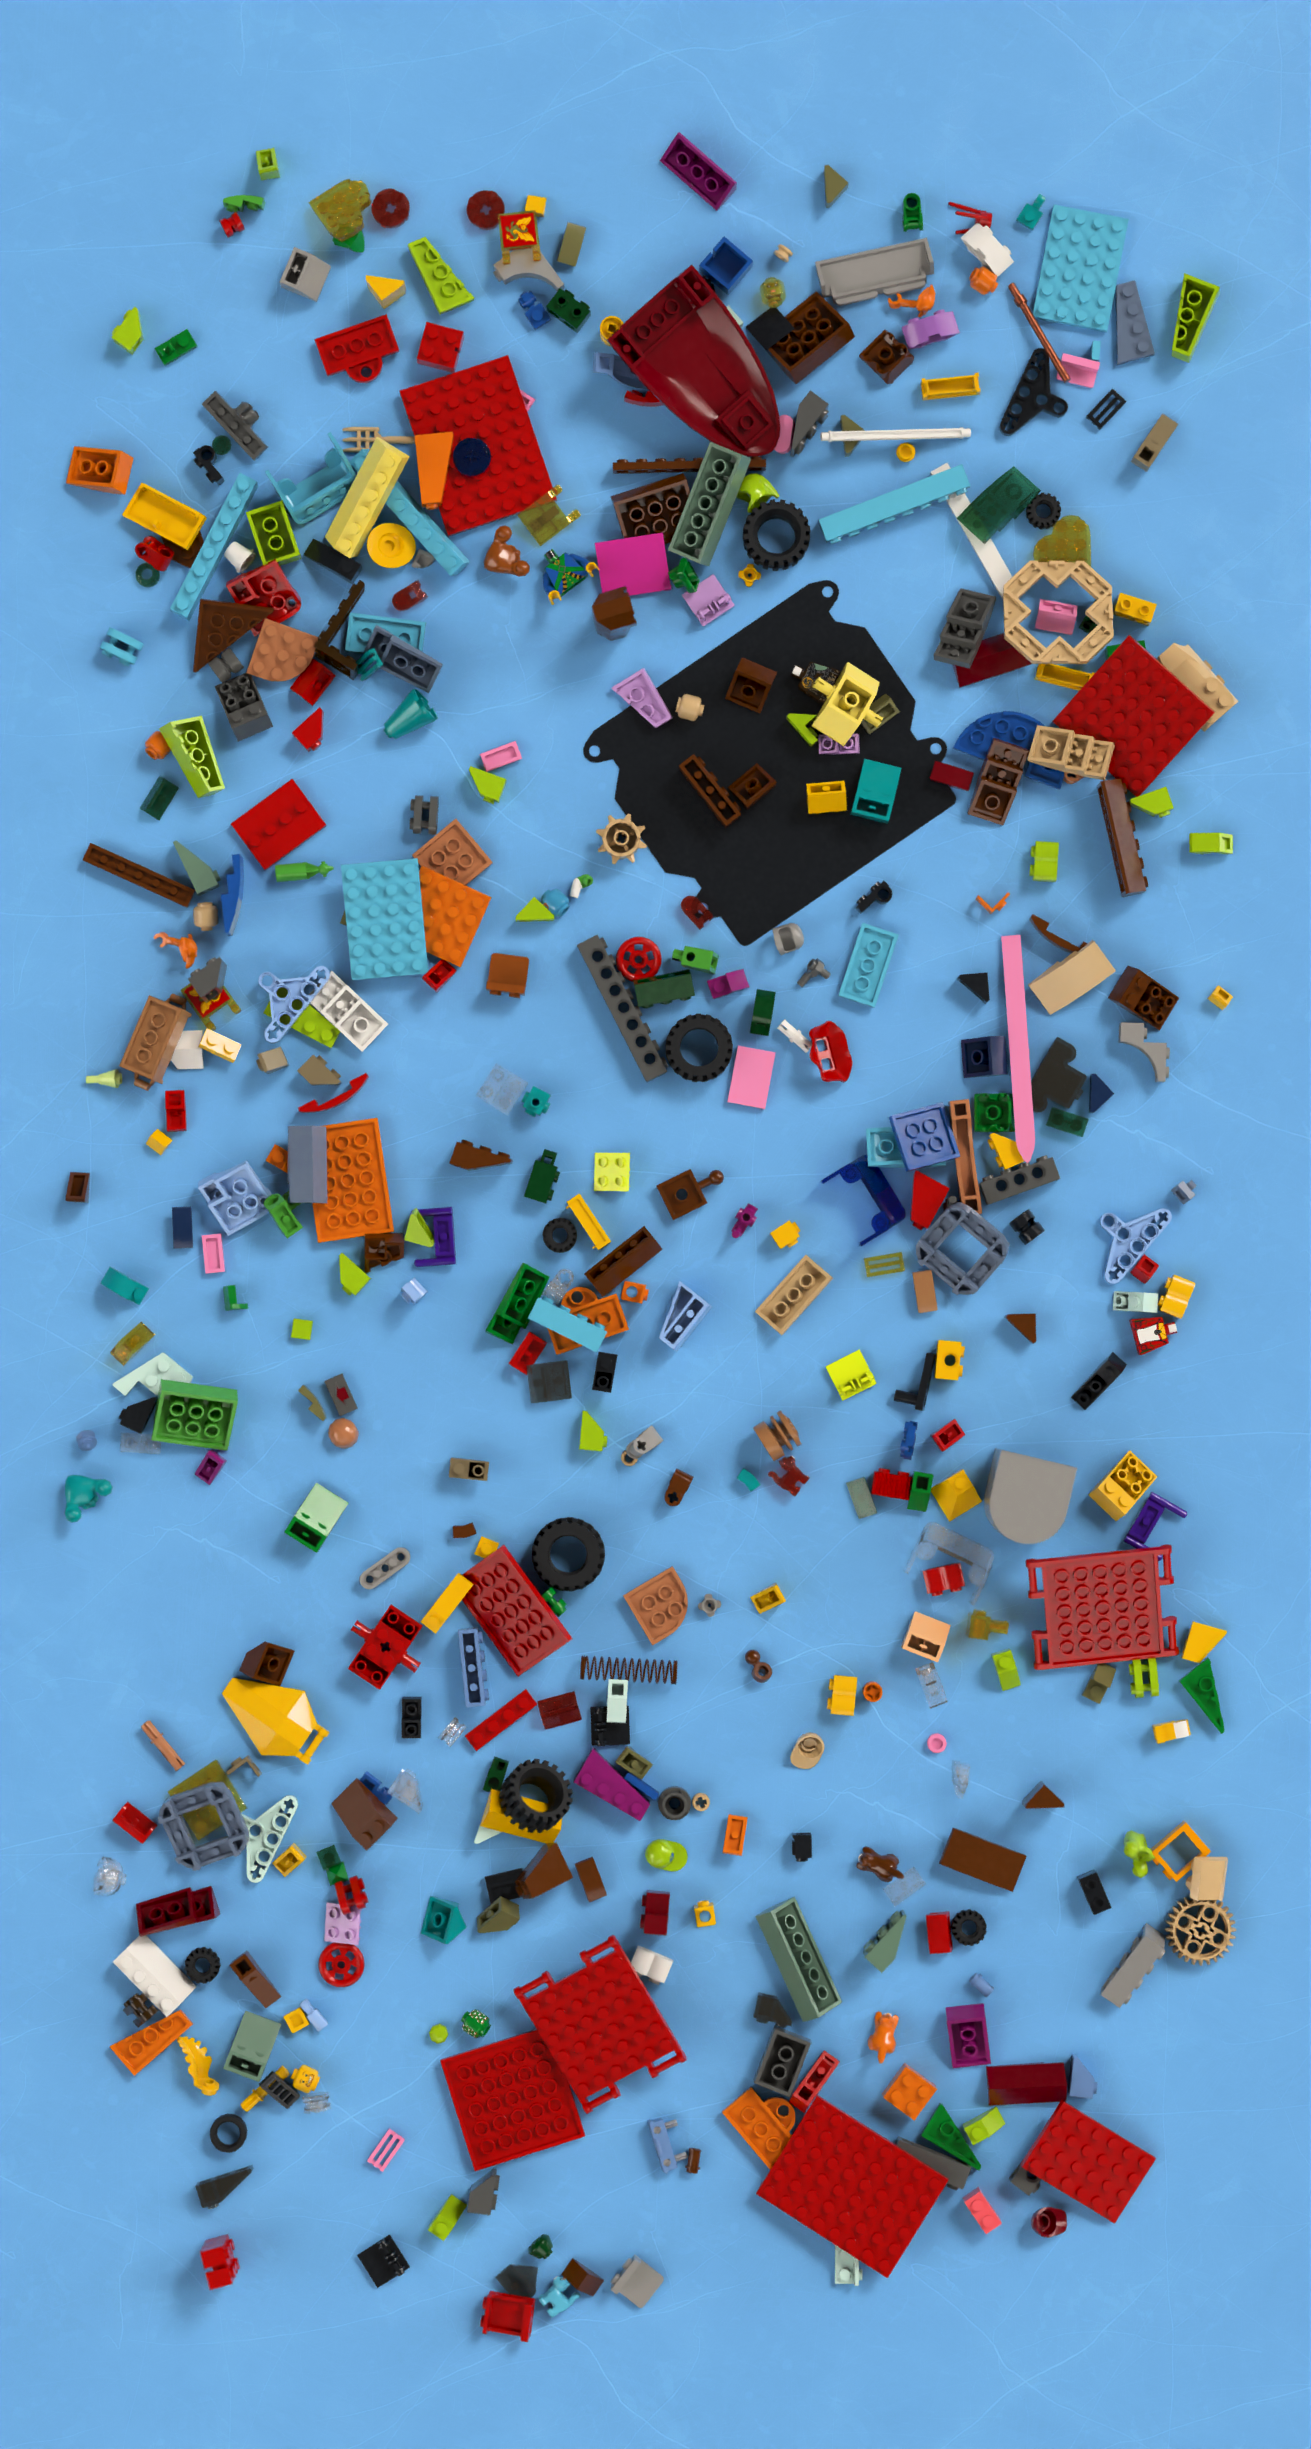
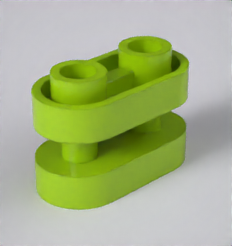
(1137, 1686)

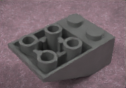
(810, 413)
(243, 706)

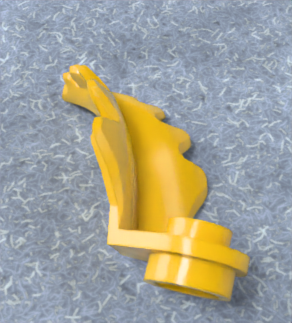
(199, 2065)

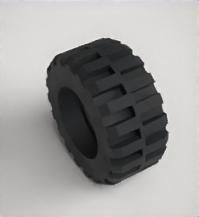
(568, 1580)

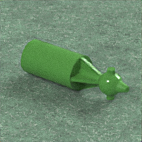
(300, 871)

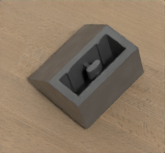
(209, 980)
(482, 2194)

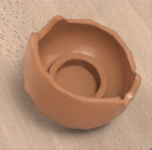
(343, 1433)

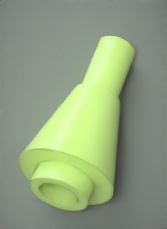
(110, 1078)

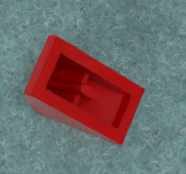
(439, 975)
(947, 1435)

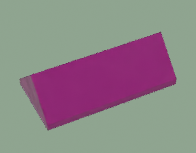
(698, 171)

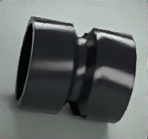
(1026, 1226)

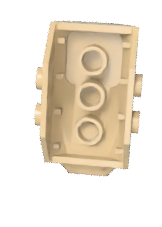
(1198, 678)

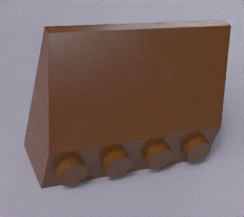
(816, 337)
(652, 507)

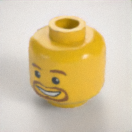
(305, 2078)

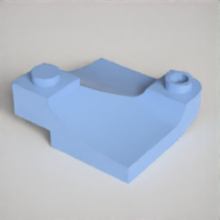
(235, 1196)

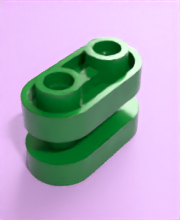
(557, 1607)

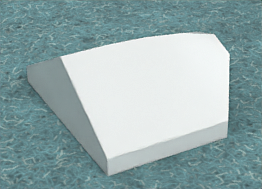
(187, 1053)

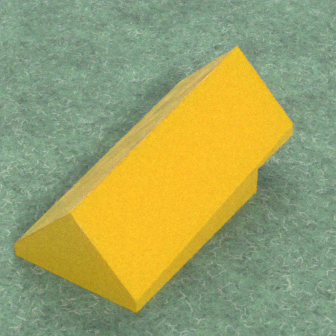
(495, 1819)

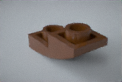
(590, 1879)

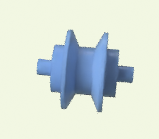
(86, 1440)

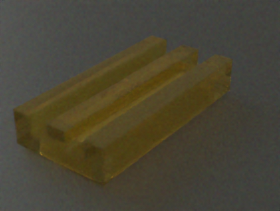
(868, 1267)

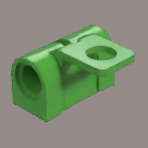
(281, 1212)

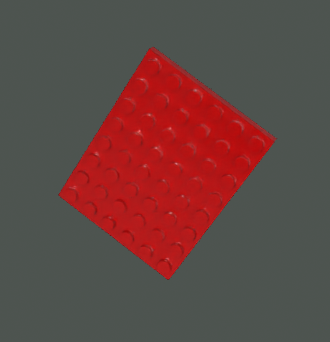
(488, 407)
(852, 2186)

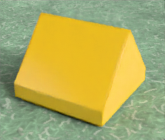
(1220, 997)
(159, 1142)

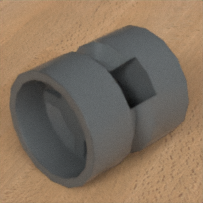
(225, 665)

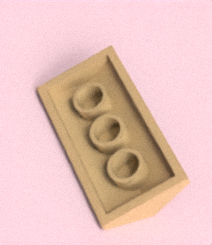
(793, 1295)

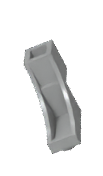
(1156, 1052)

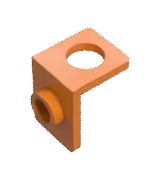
(998, 906)
(641, 1295)

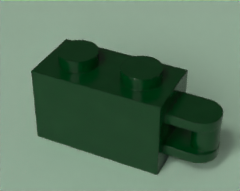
(542, 1179)

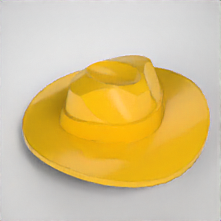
(391, 545)

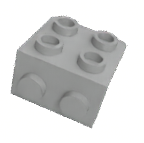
(636, 2281)

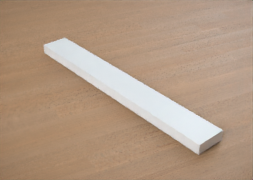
(986, 552)

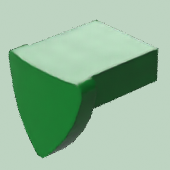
(354, 243)
(231, 1300)

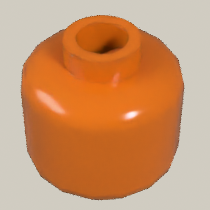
(983, 280)
(157, 746)

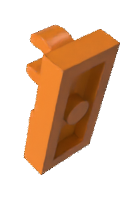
(735, 1835)

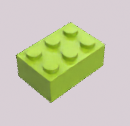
(273, 534)

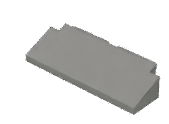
(875, 272)

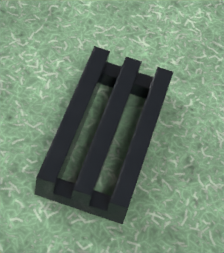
(1095, 420)

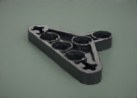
(1036, 387)

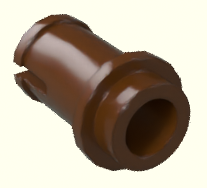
(693, 2160)

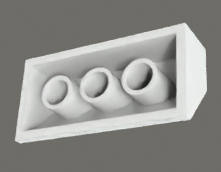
(154, 1974)

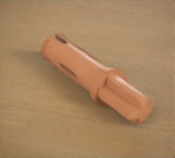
(162, 1745)

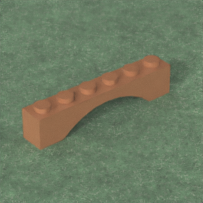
(965, 1165)

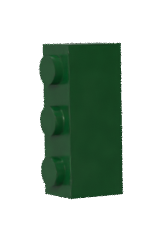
(664, 988)

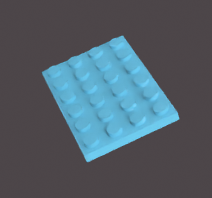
(1080, 268)
(384, 919)

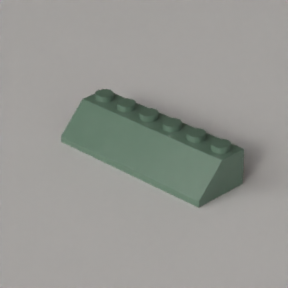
(709, 504)
(798, 1959)

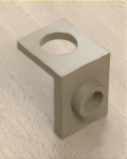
(238, 1762)

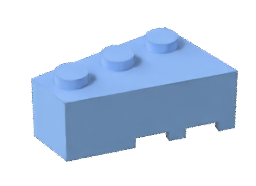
(683, 1317)

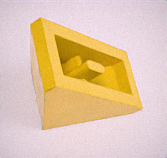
(768, 1598)
(289, 1859)

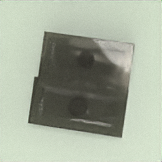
(549, 1381)

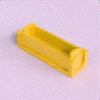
(950, 387)
(1062, 676)
(588, 1222)

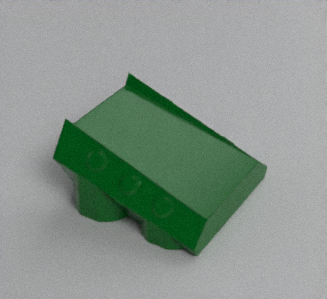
(993, 1113)

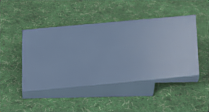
(403, 659)
(307, 1164)

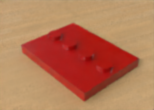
(278, 824)

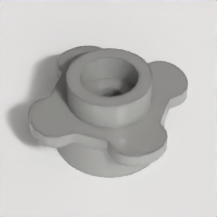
(714, 1605)

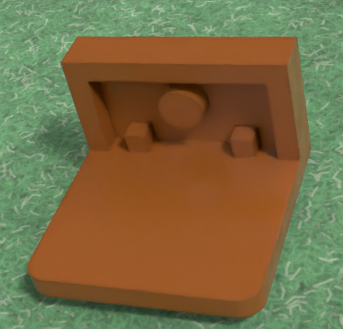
(507, 975)

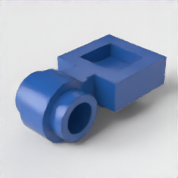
(536, 314)
(372, 1784)

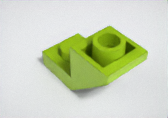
(1210, 843)

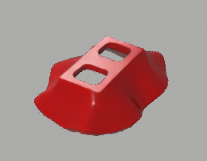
(836, 1052)

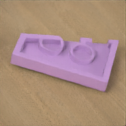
(643, 696)

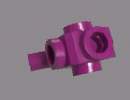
(745, 1218)

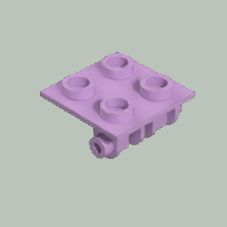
(709, 600)
(341, 1927)

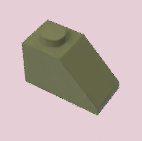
(498, 1916)

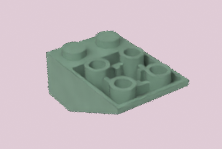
(884, 1947)
(252, 2046)

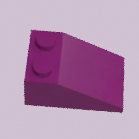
(968, 2035)

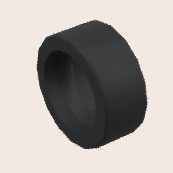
(226, 2147)

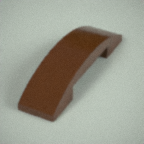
(1041, 926)

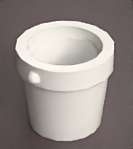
(239, 556)

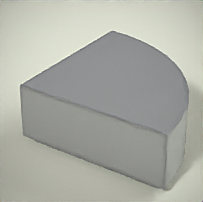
(423, 559)

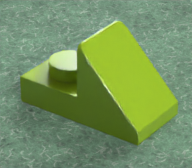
(799, 722)

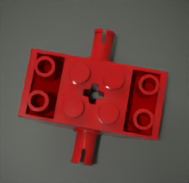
(376, 1664)

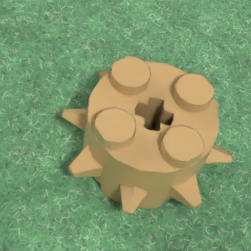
(610, 836)

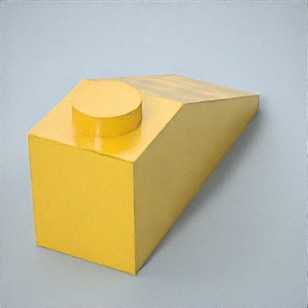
(447, 1603)

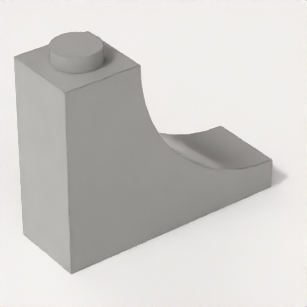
(524, 266)

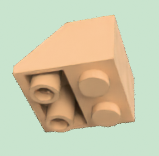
(926, 1636)

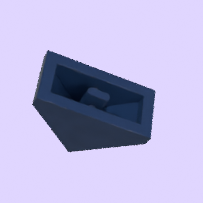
(1098, 1093)

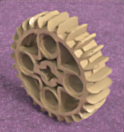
(1195, 1955)

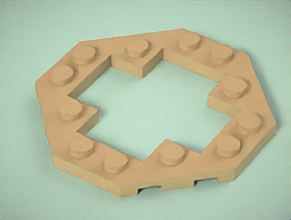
(1059, 650)

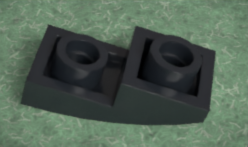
(411, 1717)

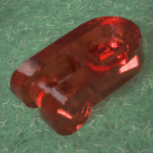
(402, 599)
(690, 906)

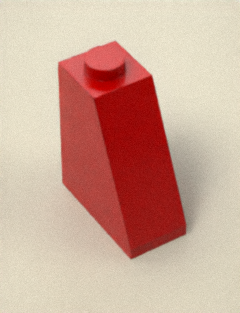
(925, 1199)

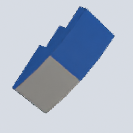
(232, 901)

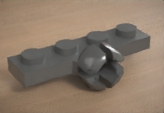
(237, 423)

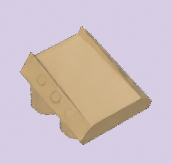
(1207, 1878)

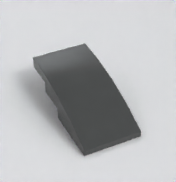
(964, 628)

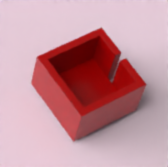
(439, 346)

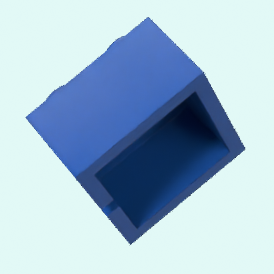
(727, 266)

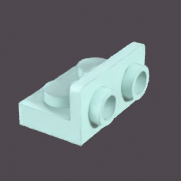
(846, 2268)

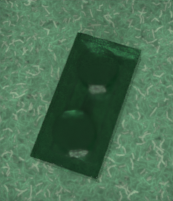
(1067, 1122)

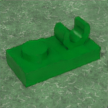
(176, 347)

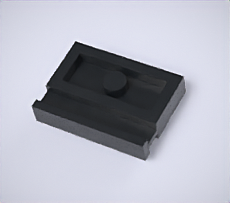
(503, 1884)

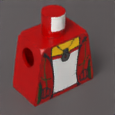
(1151, 1333)

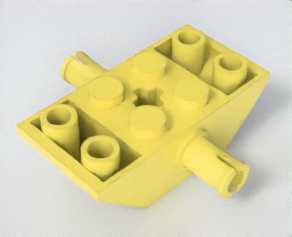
(841, 718)

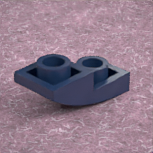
(182, 1227)

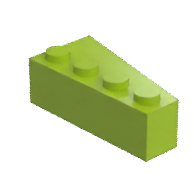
(1193, 313)
(194, 754)

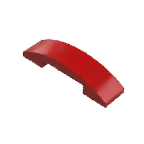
(357, 1084)

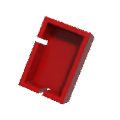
(219, 2255)

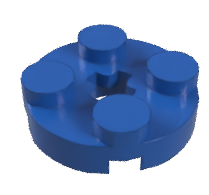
(907, 1445)

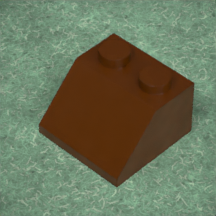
(751, 685)

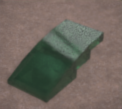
(998, 504)

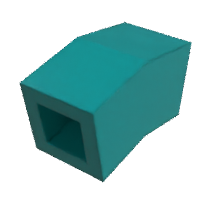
(749, 1479)

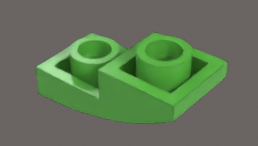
(238, 202)

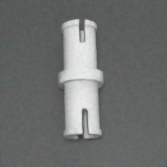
(795, 1036)

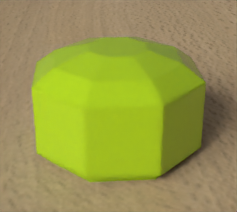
(438, 2033)

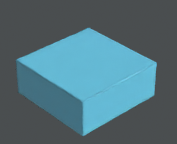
(1095, 351)

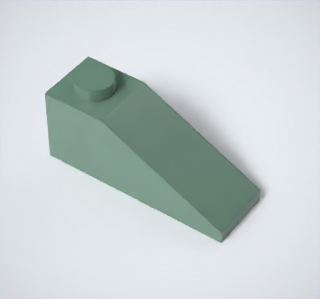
(200, 874)

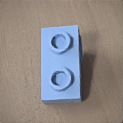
(413, 1291)

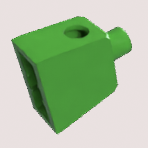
(704, 959)

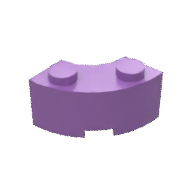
(930, 329)

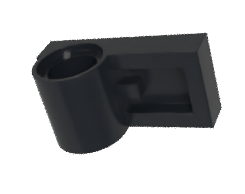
(212, 474)
(864, 902)

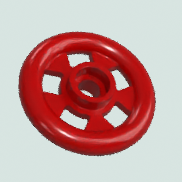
(648, 946)
(329, 1975)

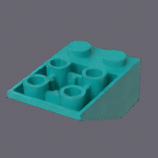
(876, 791)

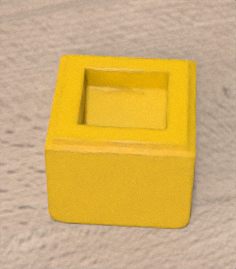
(536, 203)

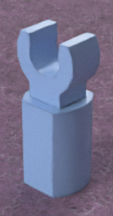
(314, 2015)

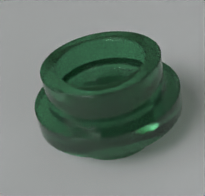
(221, 445)

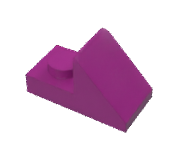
(728, 983)

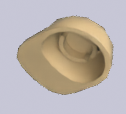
(807, 1751)

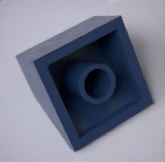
(984, 1056)

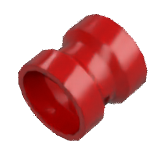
(232, 224)

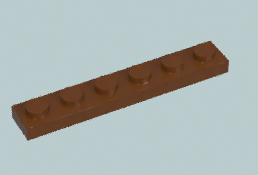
(139, 875)

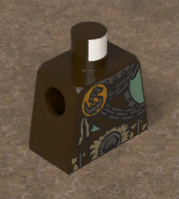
(809, 676)

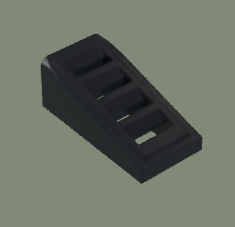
(288, 2097)

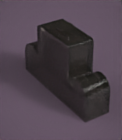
(1057, 1079)

